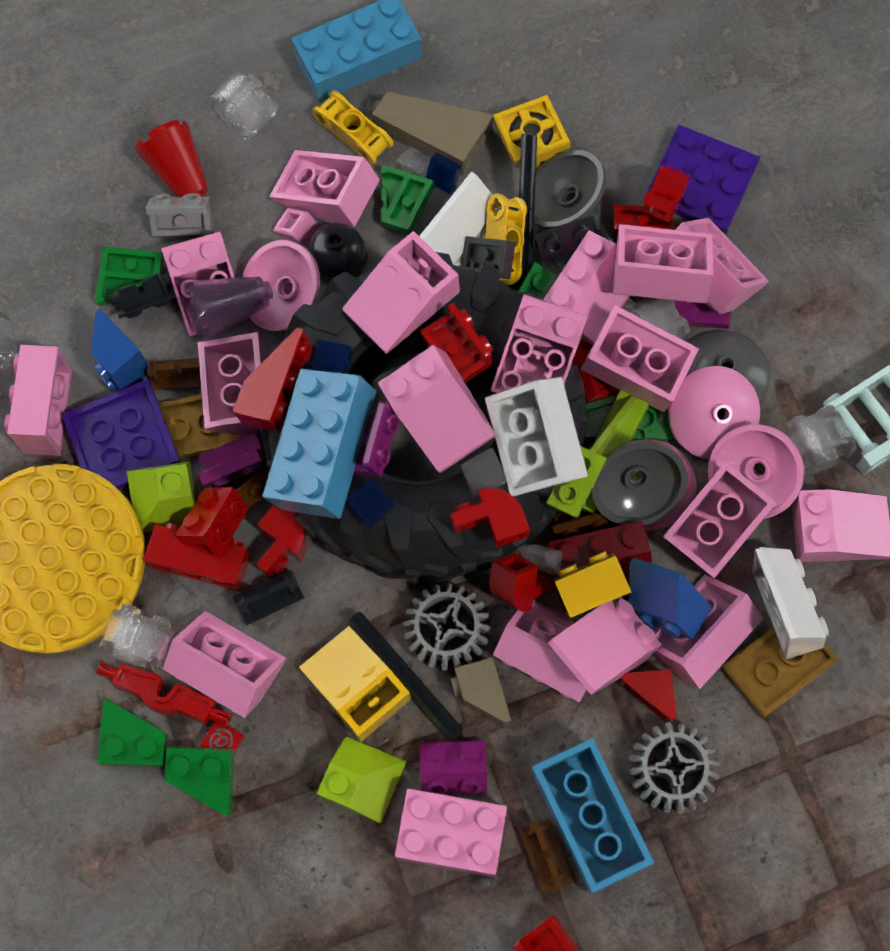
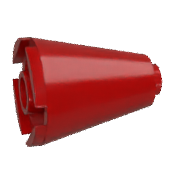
(174, 158)

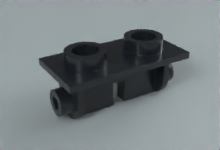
(563, 238)
(155, 293)
(268, 597)

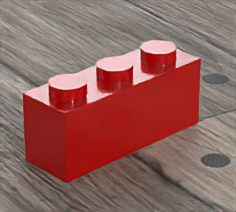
(196, 560)

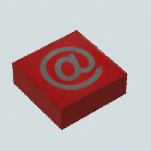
(222, 738)

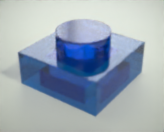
(443, 172)
(332, 357)
(370, 503)

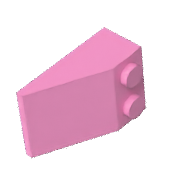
(326, 186)
(437, 408)
(840, 526)
(605, 644)

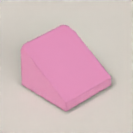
(296, 226)

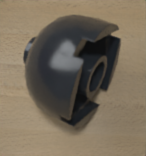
(338, 250)

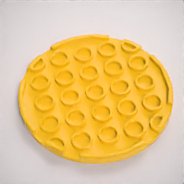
(65, 557)

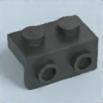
(488, 251)

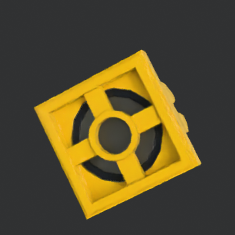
(532, 117)

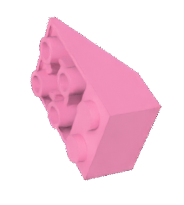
(196, 260)
(402, 293)
(539, 344)

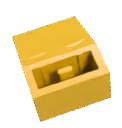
(356, 683)

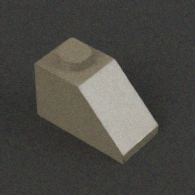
(482, 690)

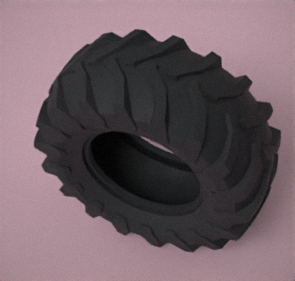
(418, 532)

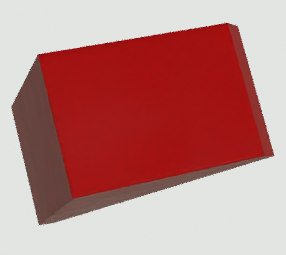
(653, 690)

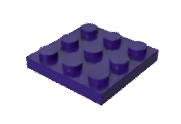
(717, 172)
(121, 434)

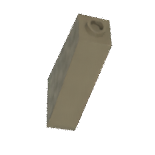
(433, 127)

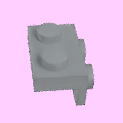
(179, 215)

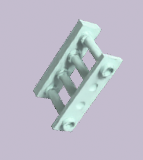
(872, 453)

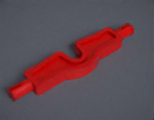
(178, 701)

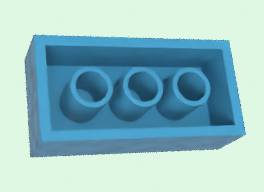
(357, 47)
(320, 443)
(591, 816)

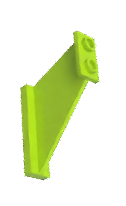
(616, 430)

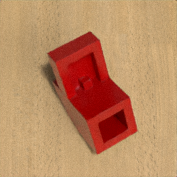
(666, 193)
(499, 511)
(288, 540)
(518, 581)

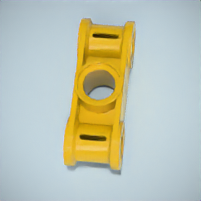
(338, 114)
(507, 226)

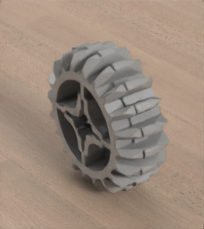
(433, 620)
(670, 739)

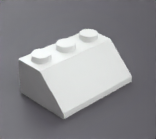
(459, 217)
(536, 436)
(788, 601)

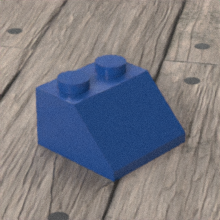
(116, 356)
(666, 599)

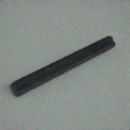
(527, 192)
(406, 676)

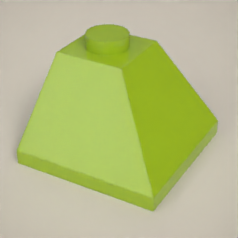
(162, 494)
(361, 779)

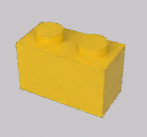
(591, 584)

